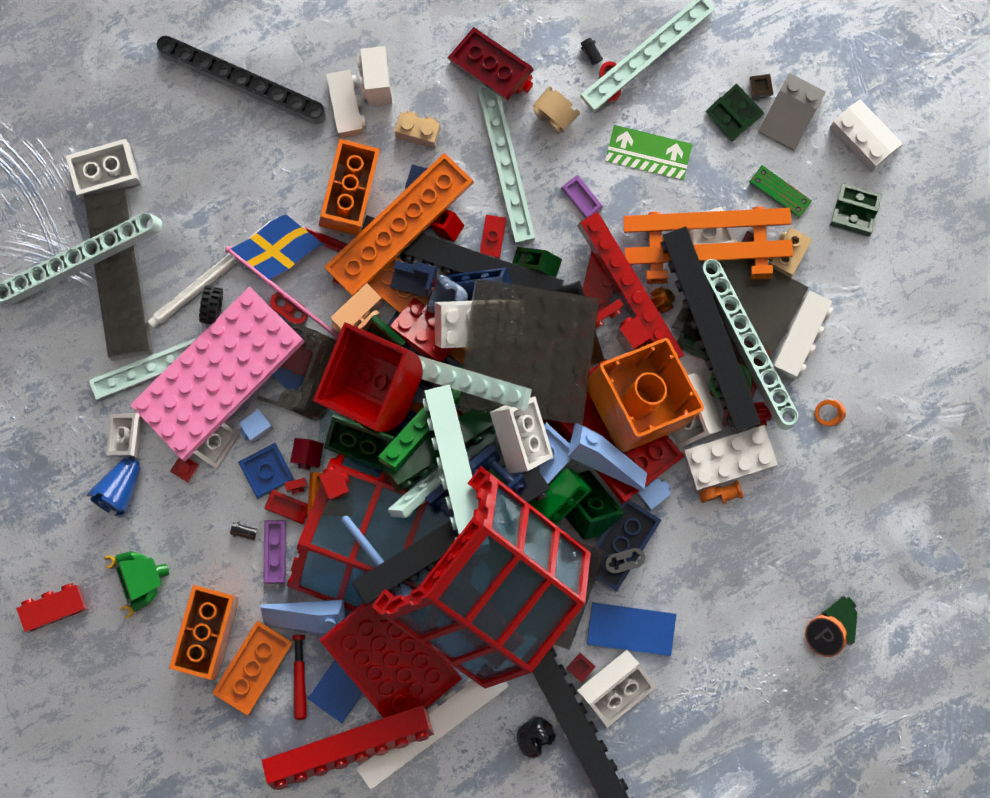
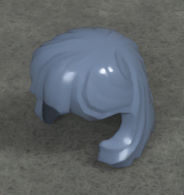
(446, 291)

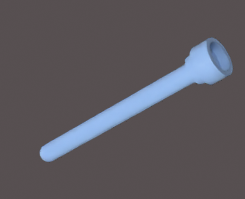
(405, 590)

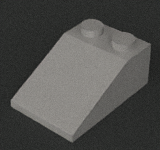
(791, 111)

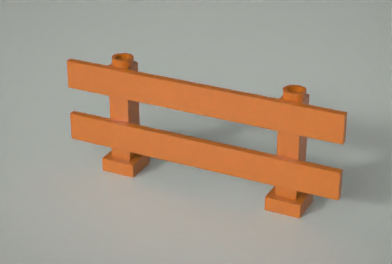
(758, 250)

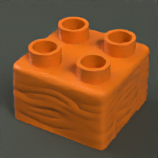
(643, 395)

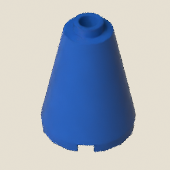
(116, 487)

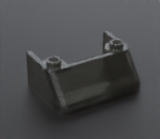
(301, 402)

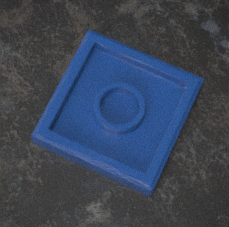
(266, 470)

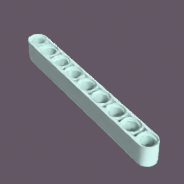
(86, 257)
(748, 354)

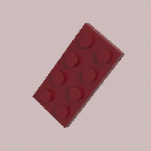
(490, 63)

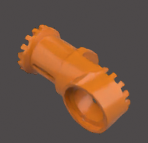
(725, 493)

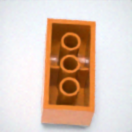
(349, 187)
(204, 633)

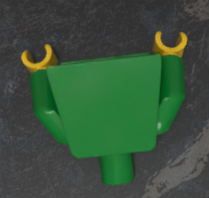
(138, 578)

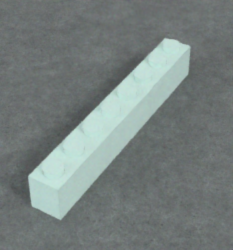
(453, 455)

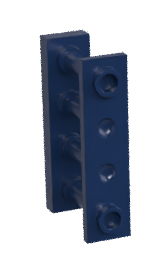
(488, 460)

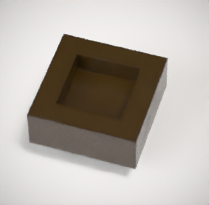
(761, 86)

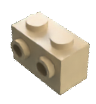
(417, 129)
(800, 243)

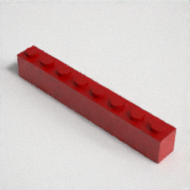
(625, 279)
(347, 747)

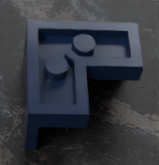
(414, 279)

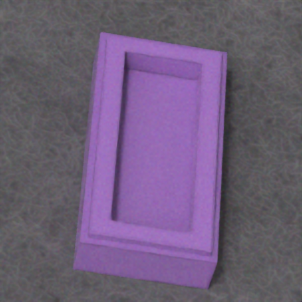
(581, 197)

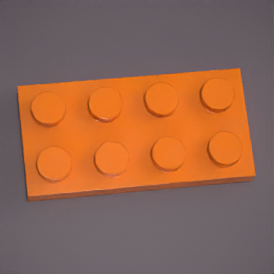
(252, 668)

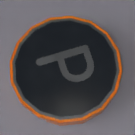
(826, 635)

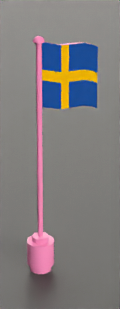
(275, 251)

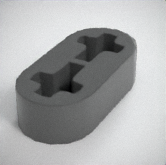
(623, 556)

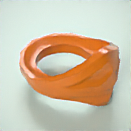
(835, 421)

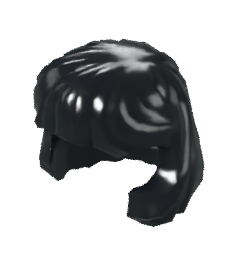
(534, 735)

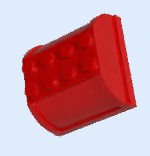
(369, 379)

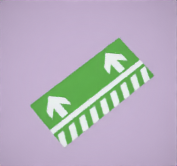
(648, 152)

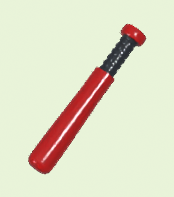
(300, 704)

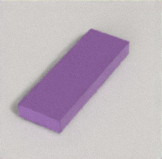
(275, 552)

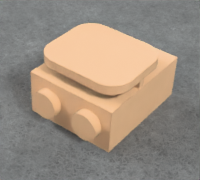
(358, 309)

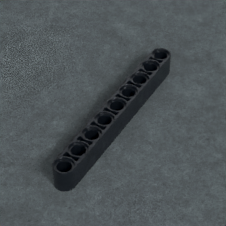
(234, 72)

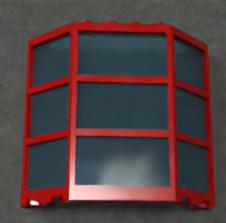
(330, 553)
(497, 589)

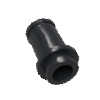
(591, 50)
(242, 530)

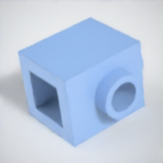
(254, 426)
(654, 493)

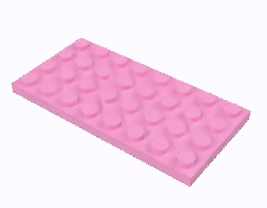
(217, 373)

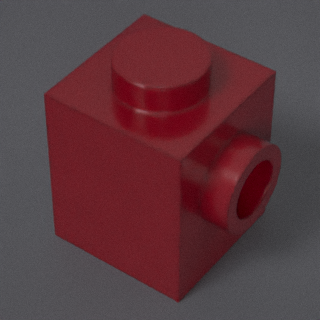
(306, 453)

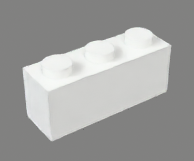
(346, 103)

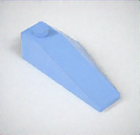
(598, 453)
(305, 617)

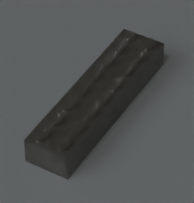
(119, 280)

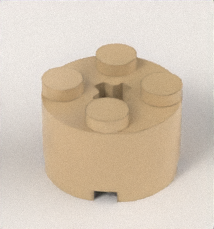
(555, 109)

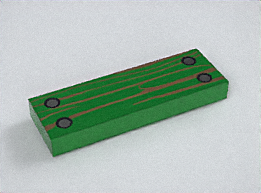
(780, 191)

